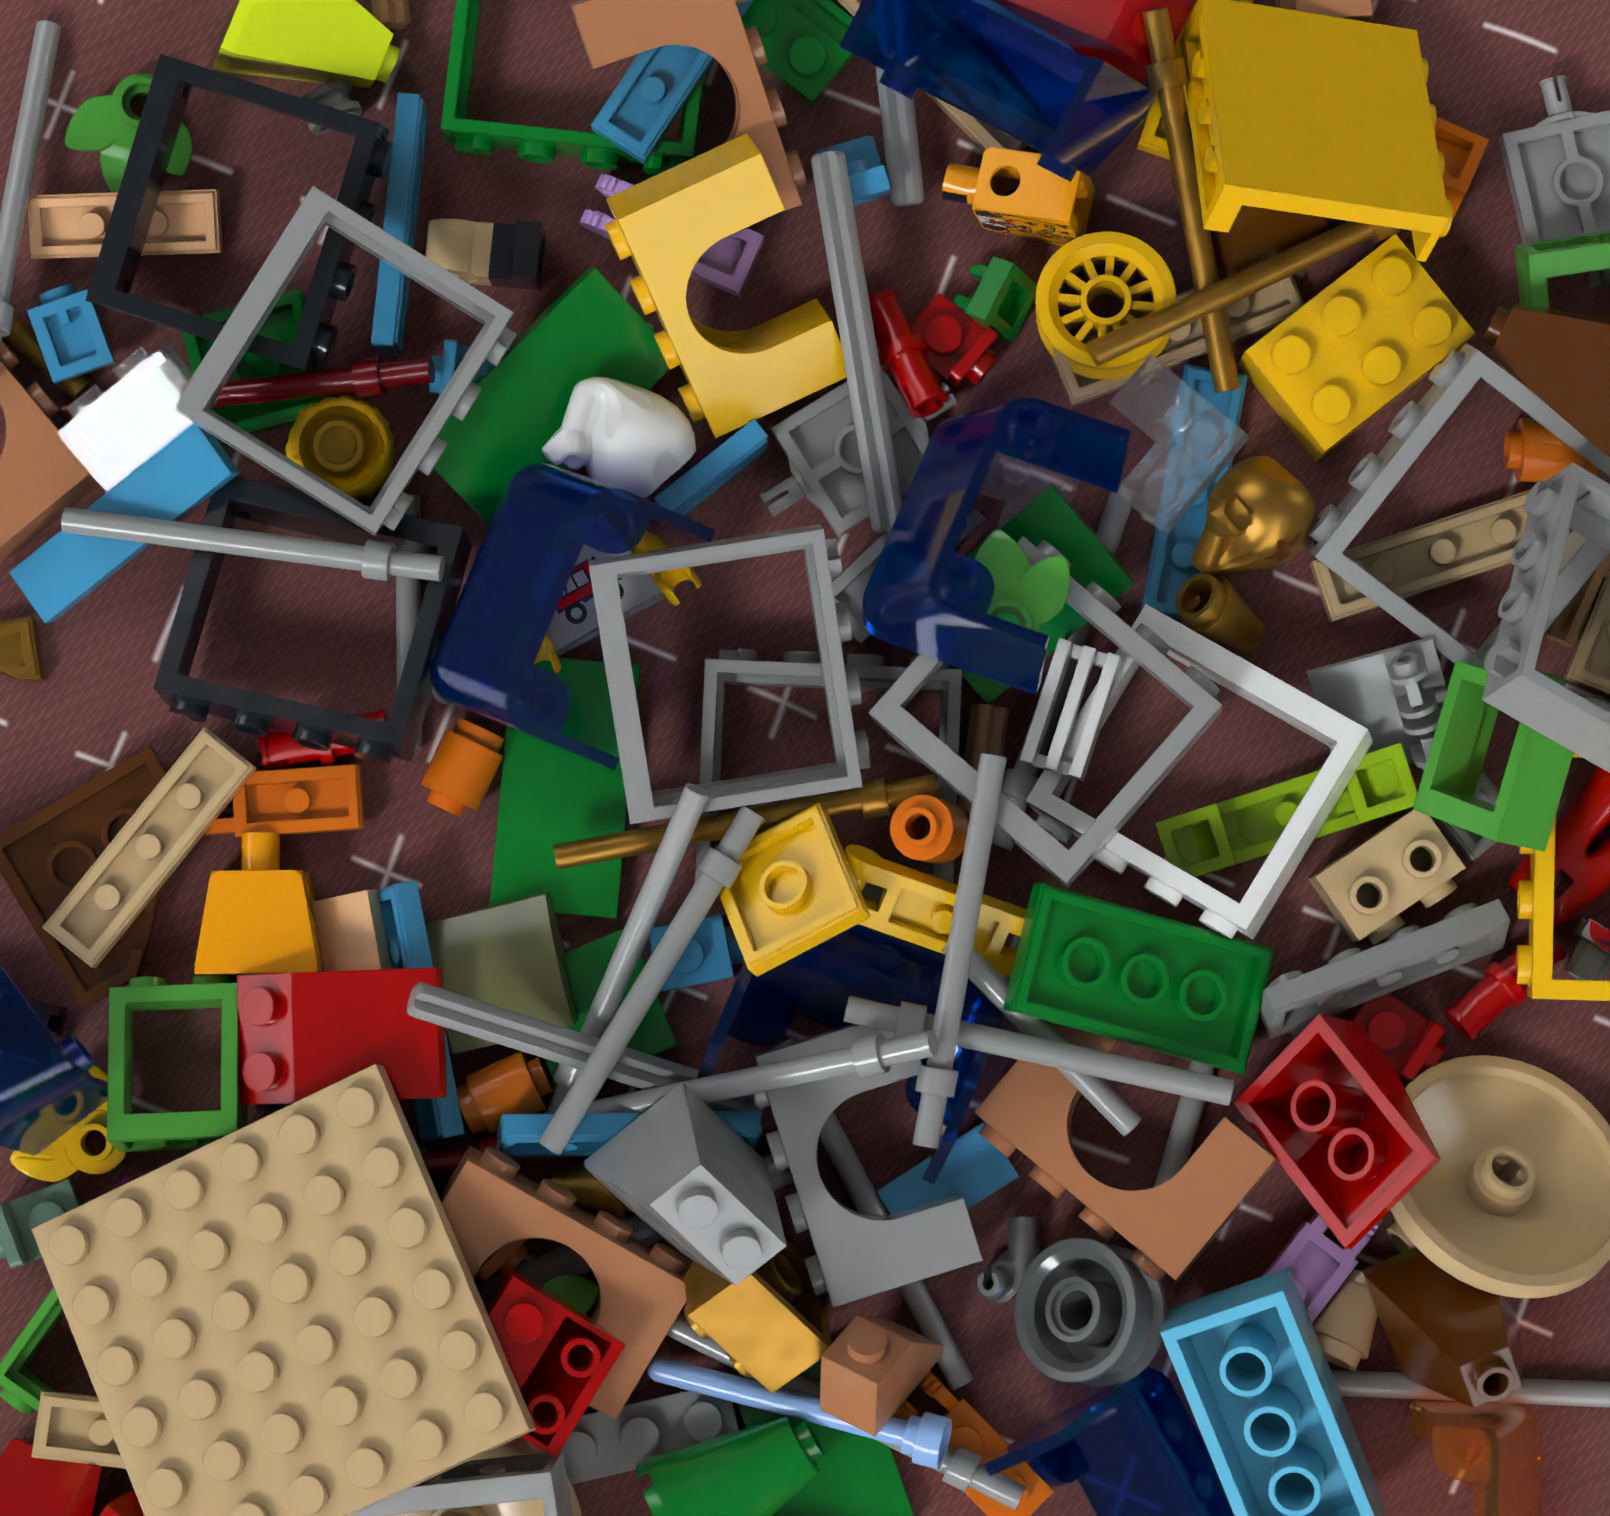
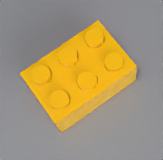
(1355, 347)

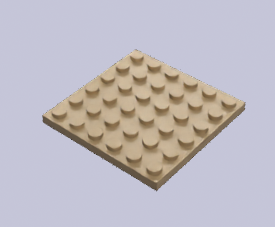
(285, 1317)

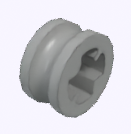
(336, 96)

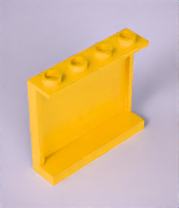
(1313, 119)

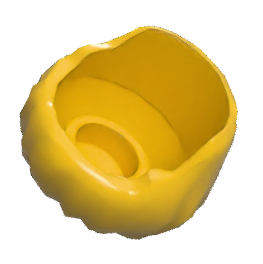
(344, 444)

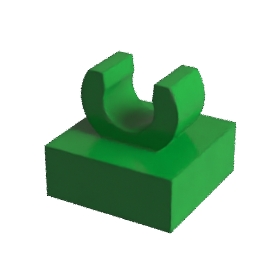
(1000, 299)

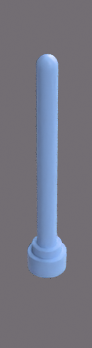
(920, 1437)

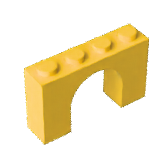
(666, 230)

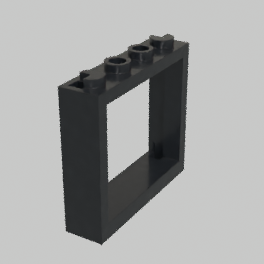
(144, 180)
(310, 724)

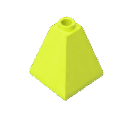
(308, 42)

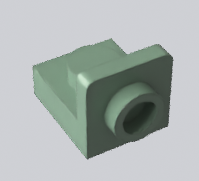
(28, 1212)

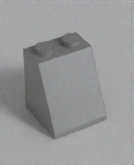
(694, 1185)

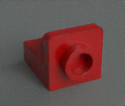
(956, 343)
(1401, 1035)

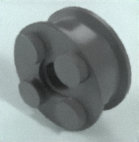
(1124, 1318)

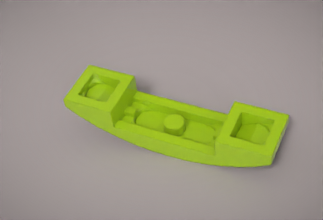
(1253, 822)

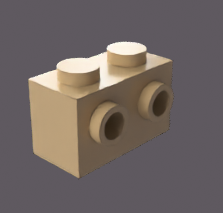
(1387, 875)

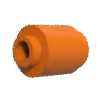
(1538, 453)
(463, 767)
(946, 832)
(503, 1088)

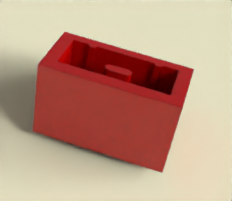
(553, 1354)

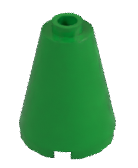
(734, 1473)

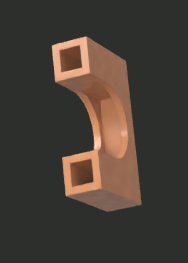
(629, 27)
(36, 465)
(1165, 1223)
(637, 1283)

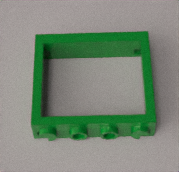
(542, 143)

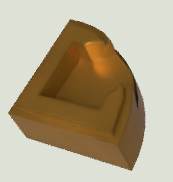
(21, 650)

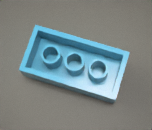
(1269, 1403)

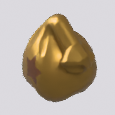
(1254, 519)

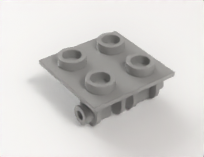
(1390, 694)

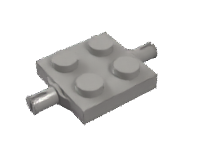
(1561, 173)
(827, 459)

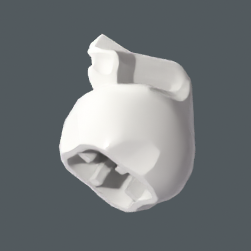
(622, 435)

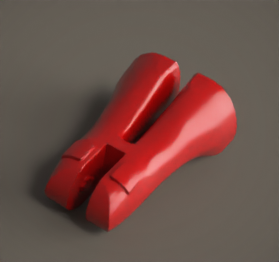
(1573, 834)

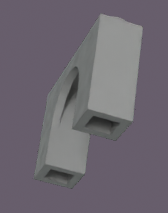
(853, 1249)

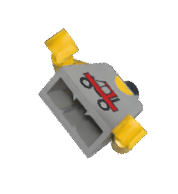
(576, 614)

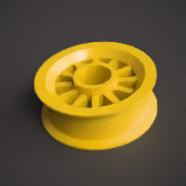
(1083, 254)

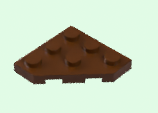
(57, 847)

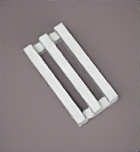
(1086, 659)

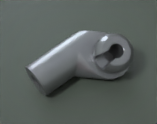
(1003, 1276)

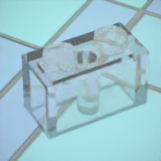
(131, 419)

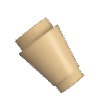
(1347, 1323)

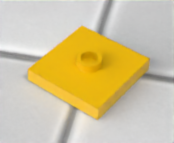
(792, 891)

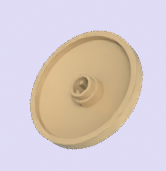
(1518, 1178)

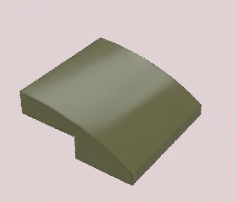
(504, 958)

